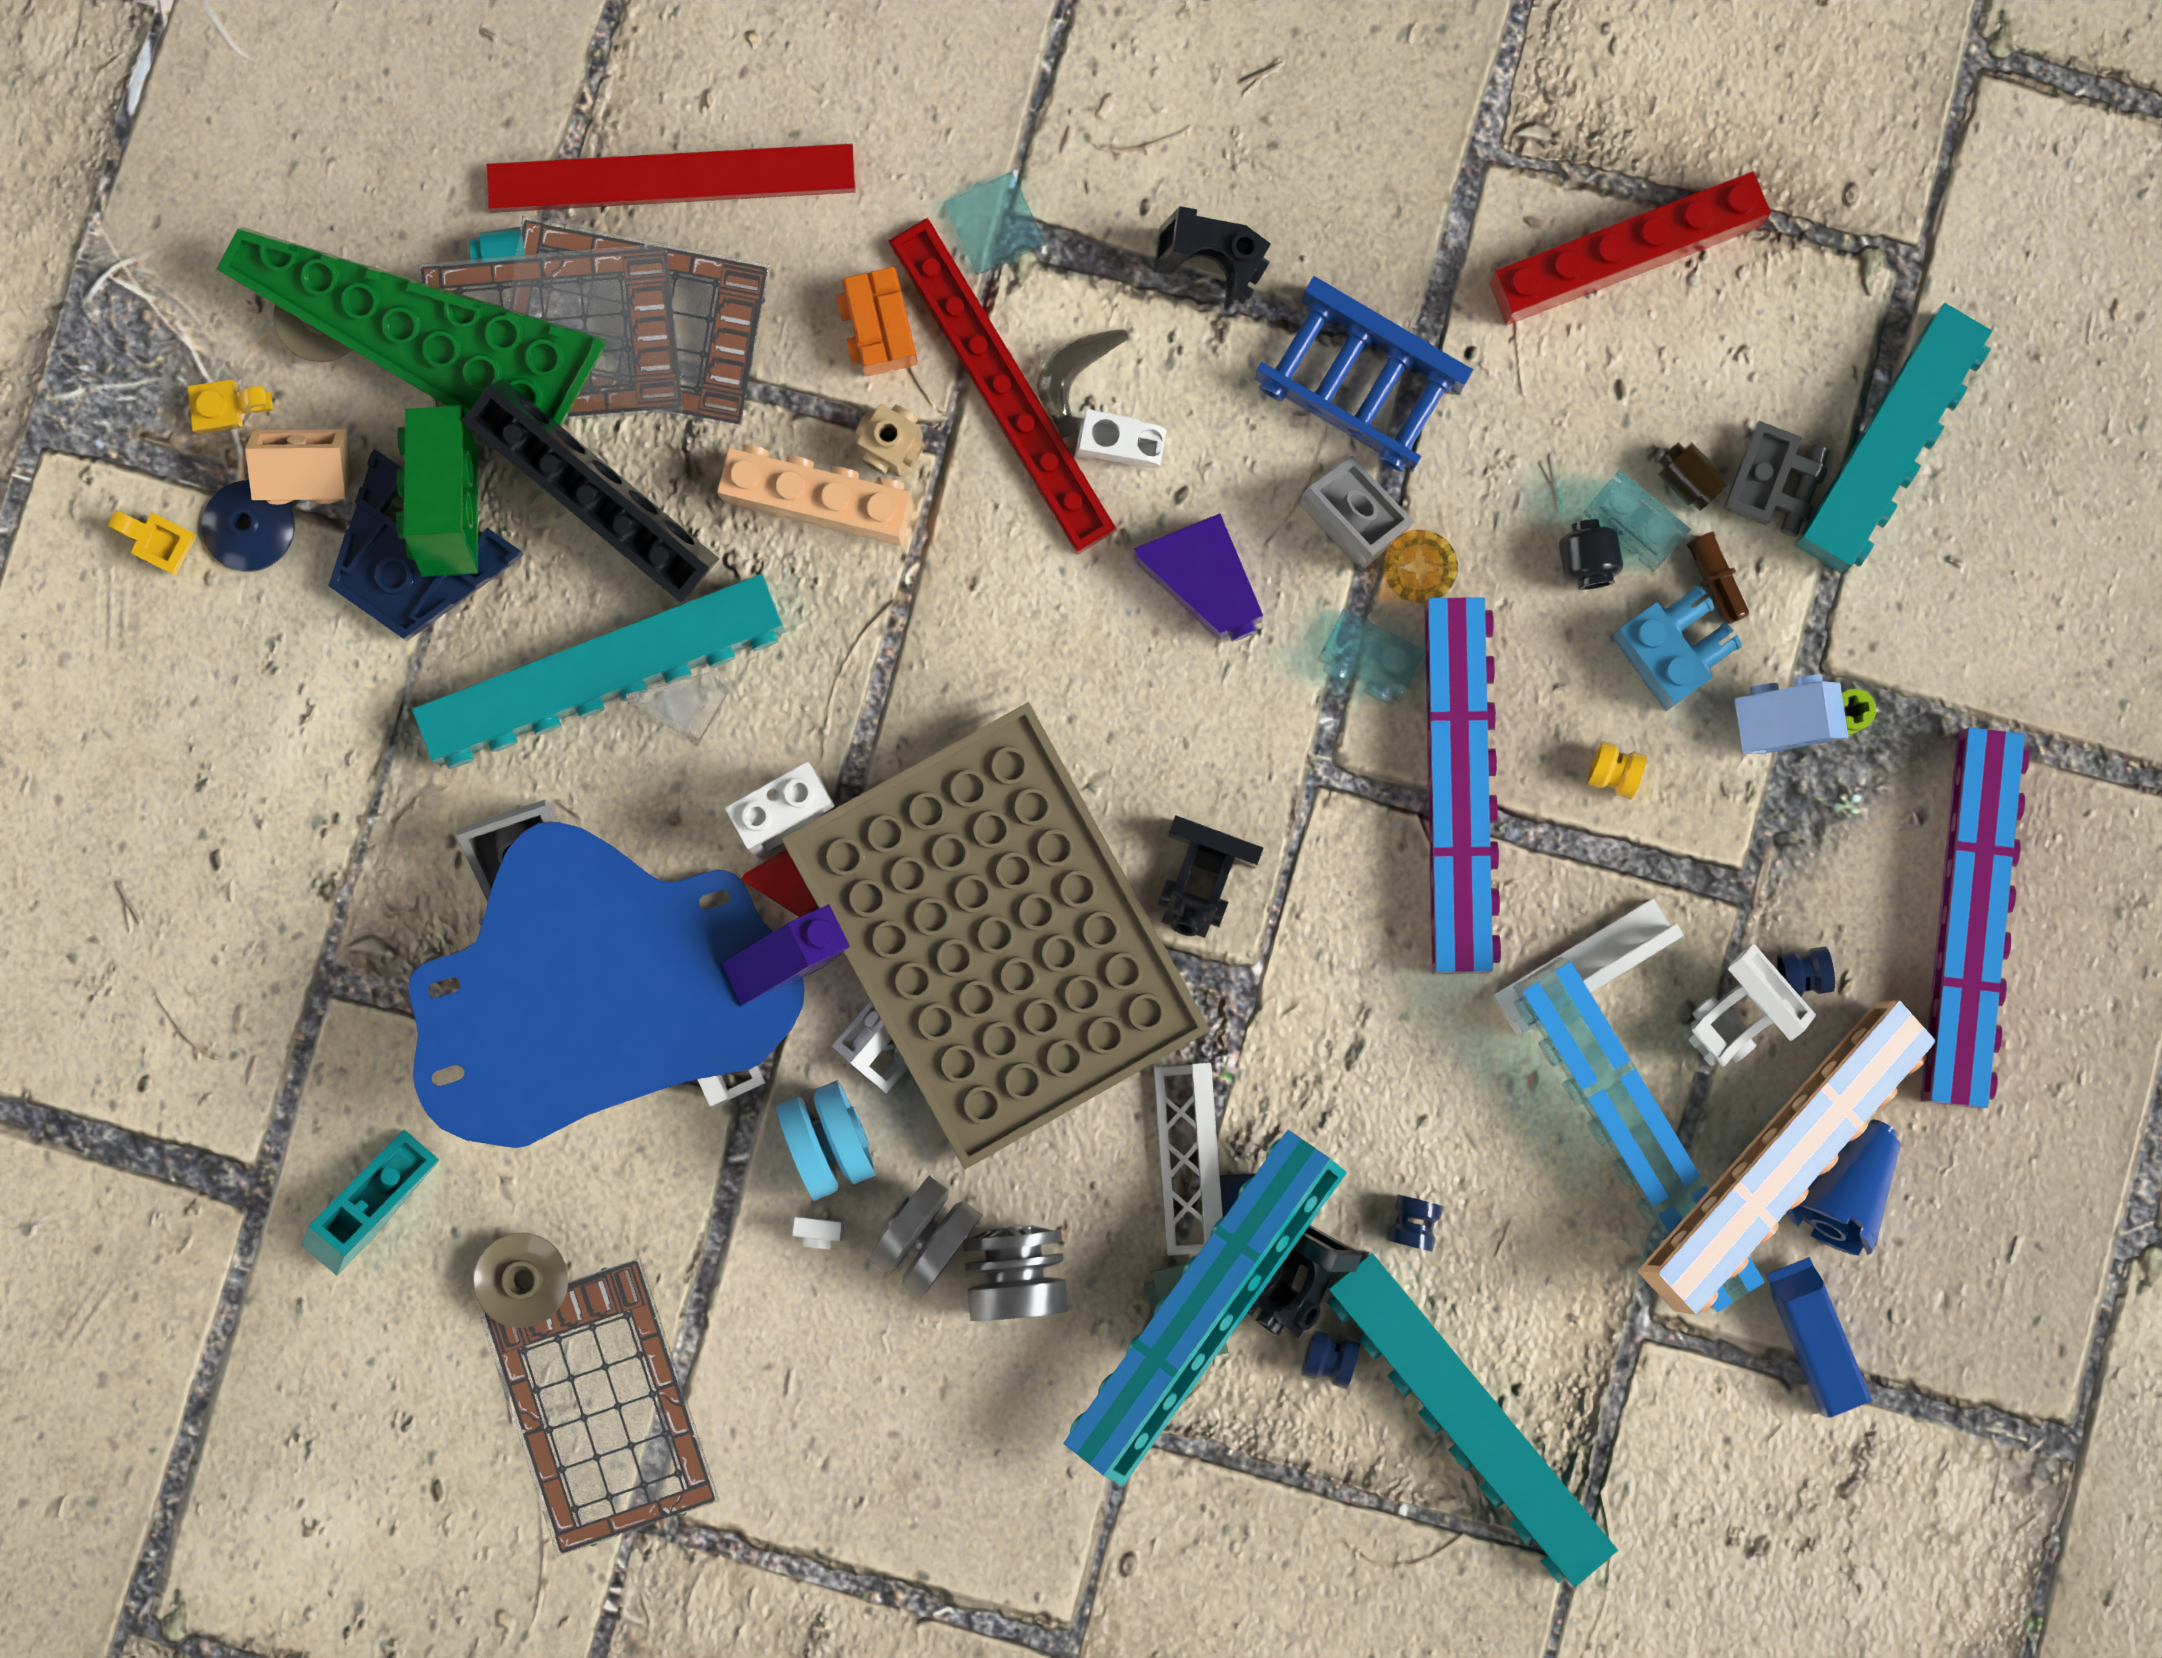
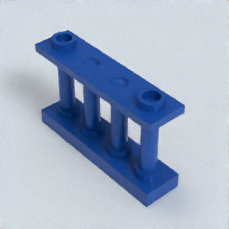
(1403, 352)

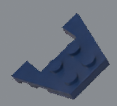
(380, 577)

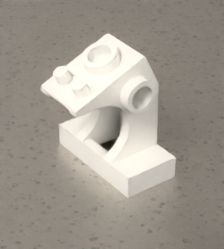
(1723, 1036)

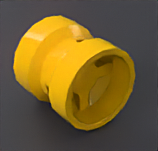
(1616, 770)

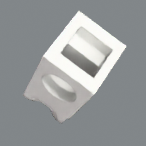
(1119, 439)

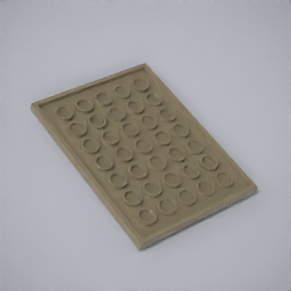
(996, 935)

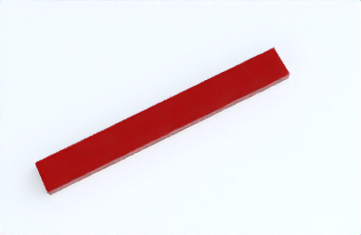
(671, 178)
(1002, 386)

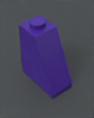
(1204, 577)
(786, 955)

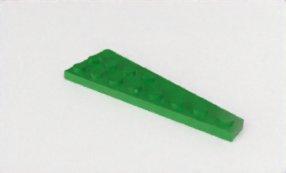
(417, 330)

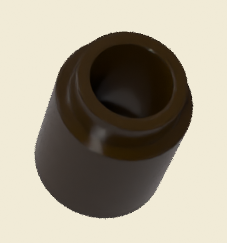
(1691, 475)

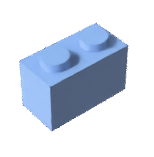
(1791, 716)

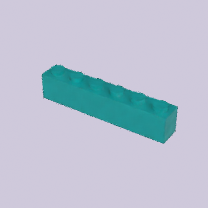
(1894, 438)

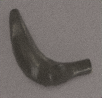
(1063, 368)

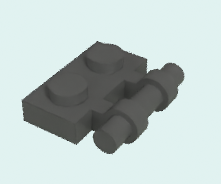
(1764, 473)

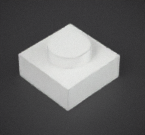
(817, 1231)

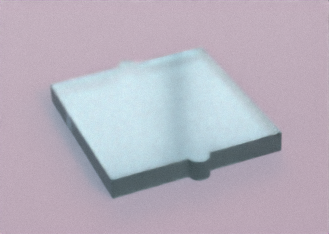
(994, 223)

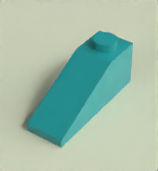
(368, 1202)

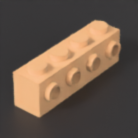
(814, 495)

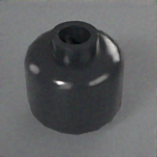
(1591, 555)

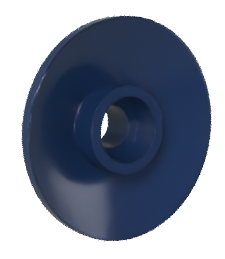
(253, 548)

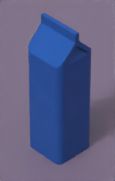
(1818, 1338)

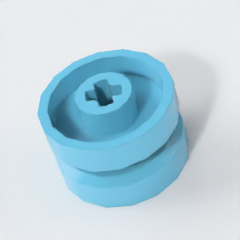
(820, 1142)

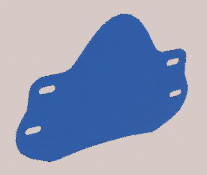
(588, 992)

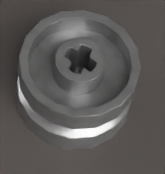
(923, 1235)

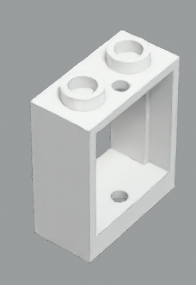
(766, 820)

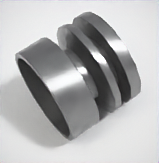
(1015, 1274)

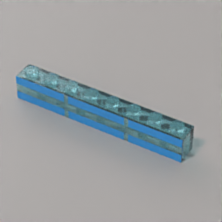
(1619, 1104)

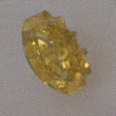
(1435, 552)

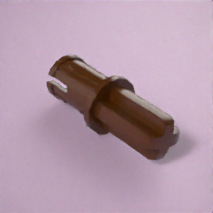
(1718, 578)

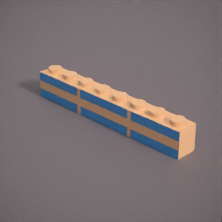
(1787, 1158)

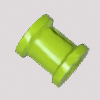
(1866, 708)

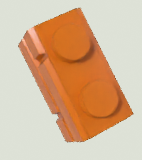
(878, 321)

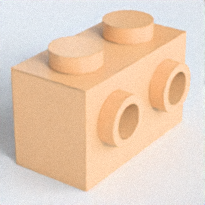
(299, 465)

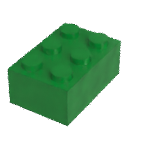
(439, 491)

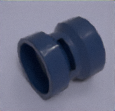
(1808, 971)
(1411, 1233)
(1330, 1359)

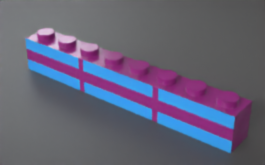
(1459, 786)
(1974, 917)

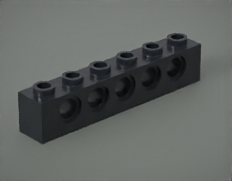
(590, 489)

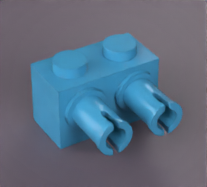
(1664, 657)

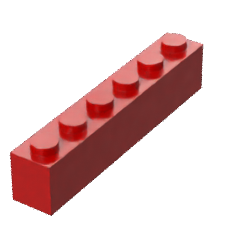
(1629, 248)

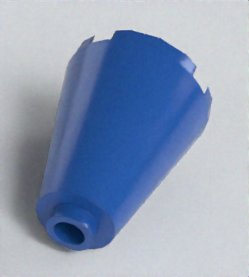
(1852, 1196)

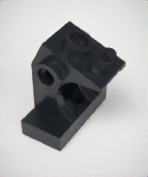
(1190, 236)
(1211, 852)
(1287, 1309)

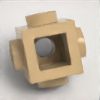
(895, 454)

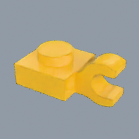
(221, 405)
(157, 540)

